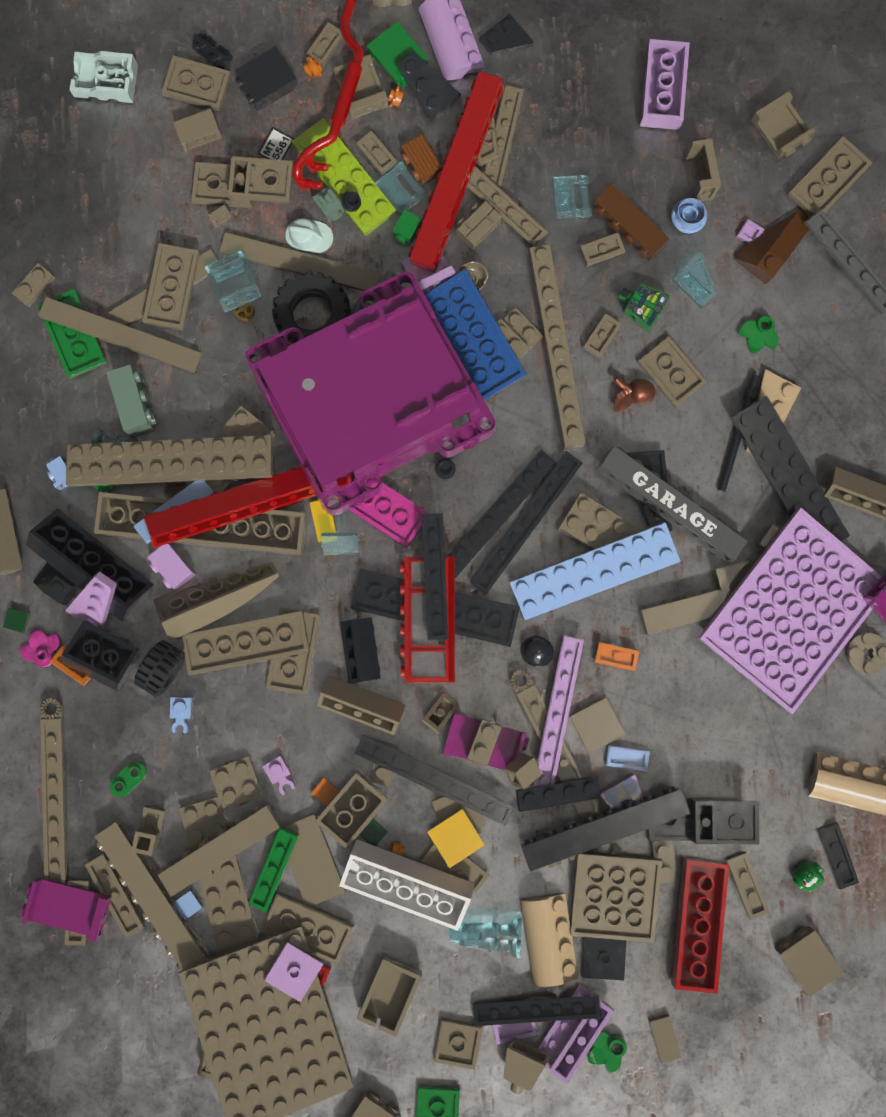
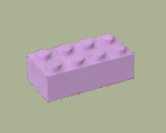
(664, 84)

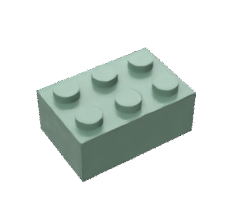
(132, 401)

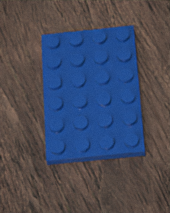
(475, 335)

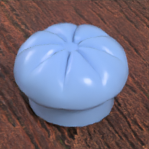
(689, 215)

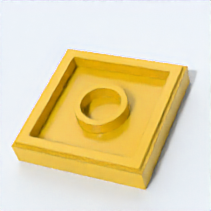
(455, 838)

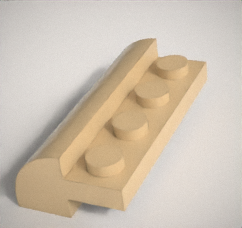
(848, 783)
(549, 940)

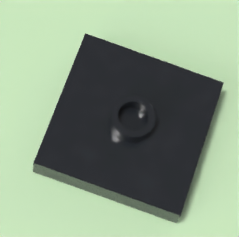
(604, 958)

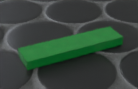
(273, 869)

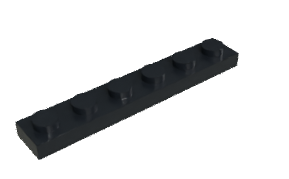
(435, 576)
(537, 1010)

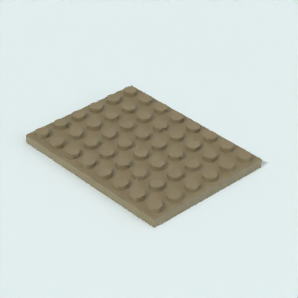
(258, 1041)

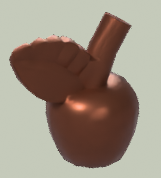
(638, 392)

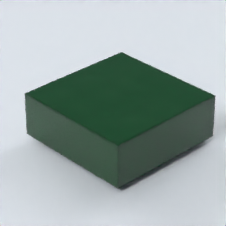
(16, 620)
(373, 832)

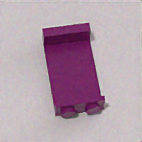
(461, 735)
(66, 908)

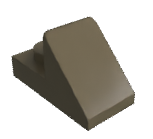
(440, 713)

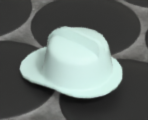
(309, 235)

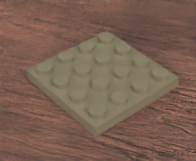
(616, 897)

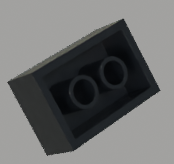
(100, 656)

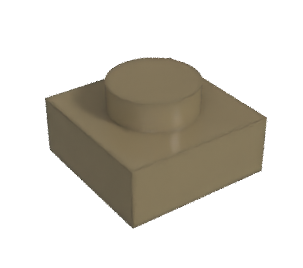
(219, 215)

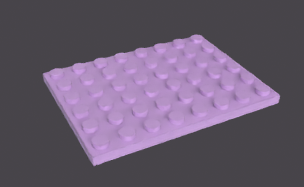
(793, 611)

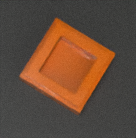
(325, 791)

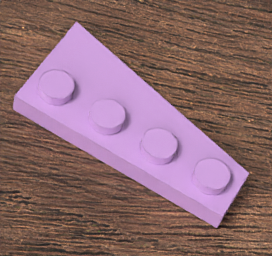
(94, 601)

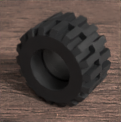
(159, 668)

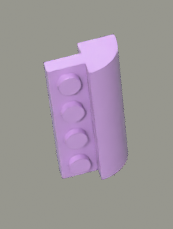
(451, 38)
(572, 1039)

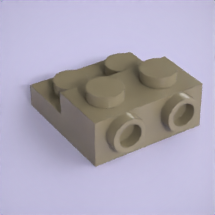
(519, 332)

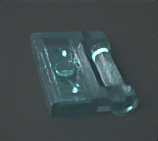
(396, 192)
(565, 196)

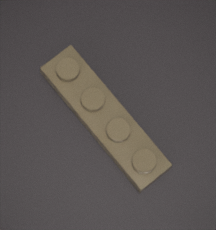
(121, 904)

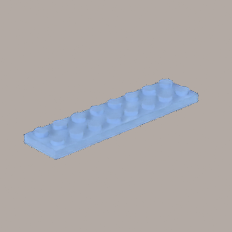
(595, 571)

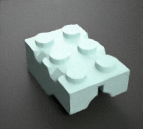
(104, 76)

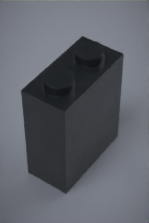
(266, 79)

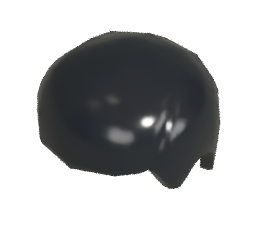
(537, 651)

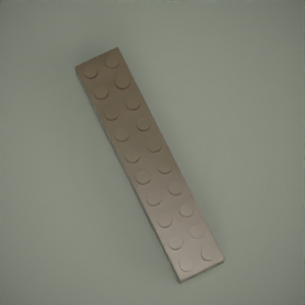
(267, 532)

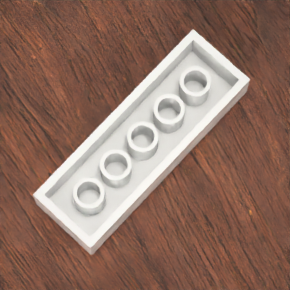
(407, 885)

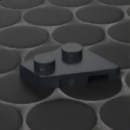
(505, 36)

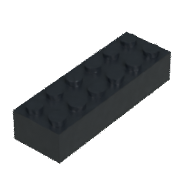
(82, 556)

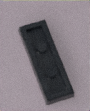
(838, 855)

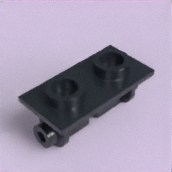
(206, 45)

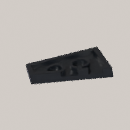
(426, 84)

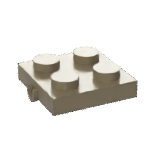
(236, 783)

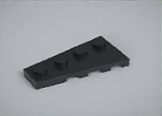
(655, 462)

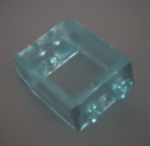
(218, 272)

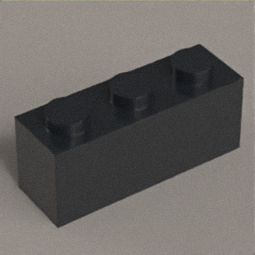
(360, 650)

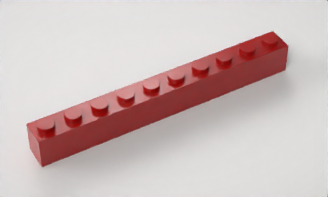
(456, 171)
(230, 506)

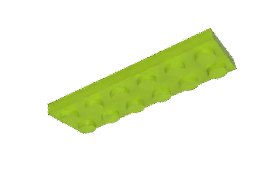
(346, 176)

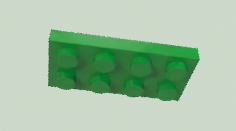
(75, 349)

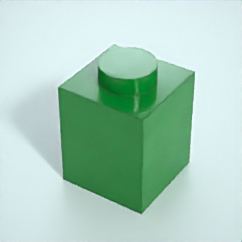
(406, 227)

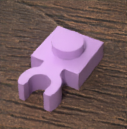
(277, 772)

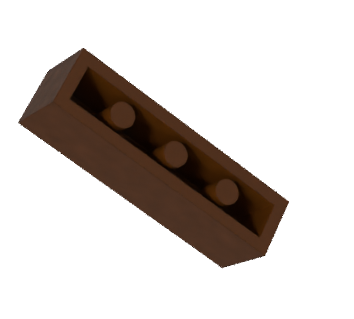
(630, 222)

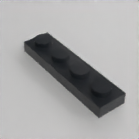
(558, 793)

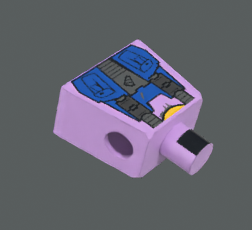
(622, 791)

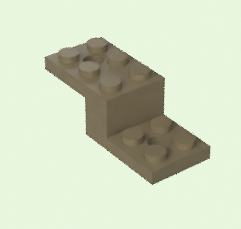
(242, 182)

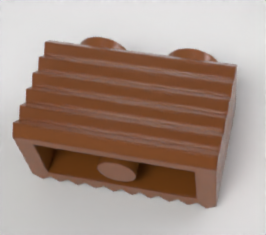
(421, 159)

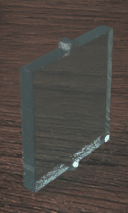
(340, 543)

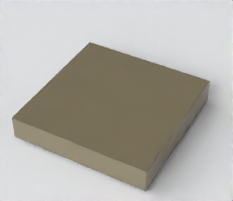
(597, 725)
(445, 808)
(458, 1043)

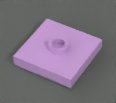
(293, 971)

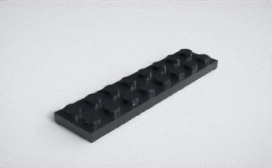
(785, 465)
(474, 615)

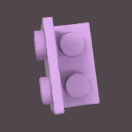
(429, 280)

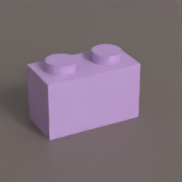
(171, 566)

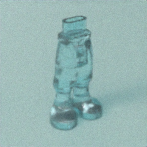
(484, 935)

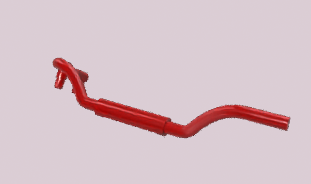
(340, 109)

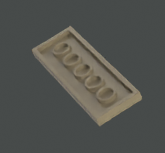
(245, 643)

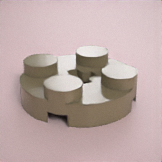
(855, 653)

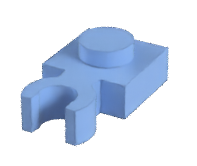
(181, 710)

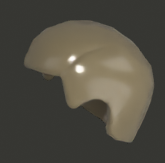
(477, 272)

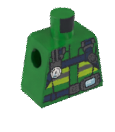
(644, 305)

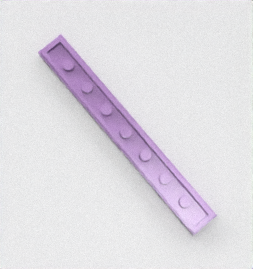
(558, 709)

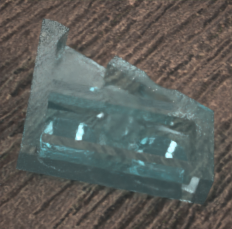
(696, 282)

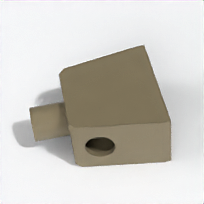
(523, 1065)

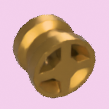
(248, 316)

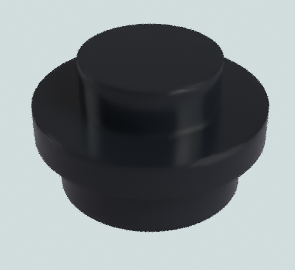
(351, 201)
(445, 469)

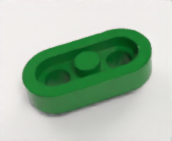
(127, 779)

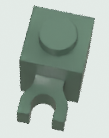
(328, 204)

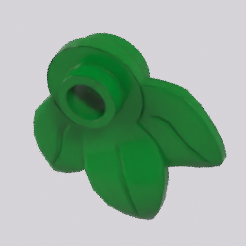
(758, 336)
(603, 1052)

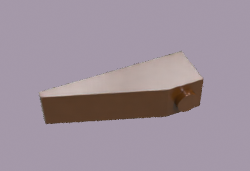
(772, 248)

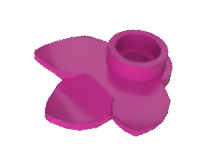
(38, 645)

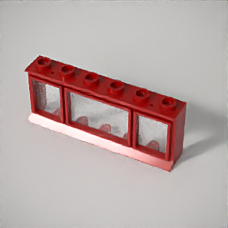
(425, 658)

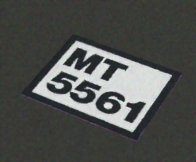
(275, 145)

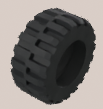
(305, 287)

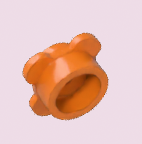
(312, 67)
(395, 97)

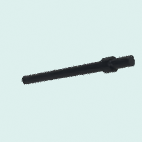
(749, 396)

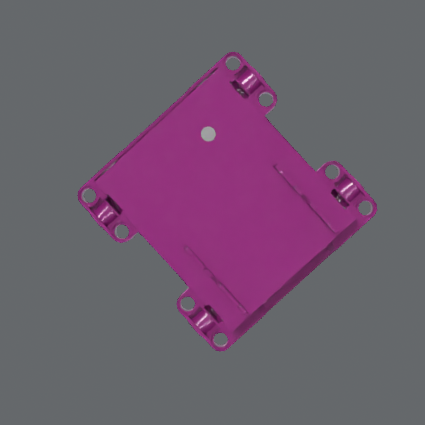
(369, 393)

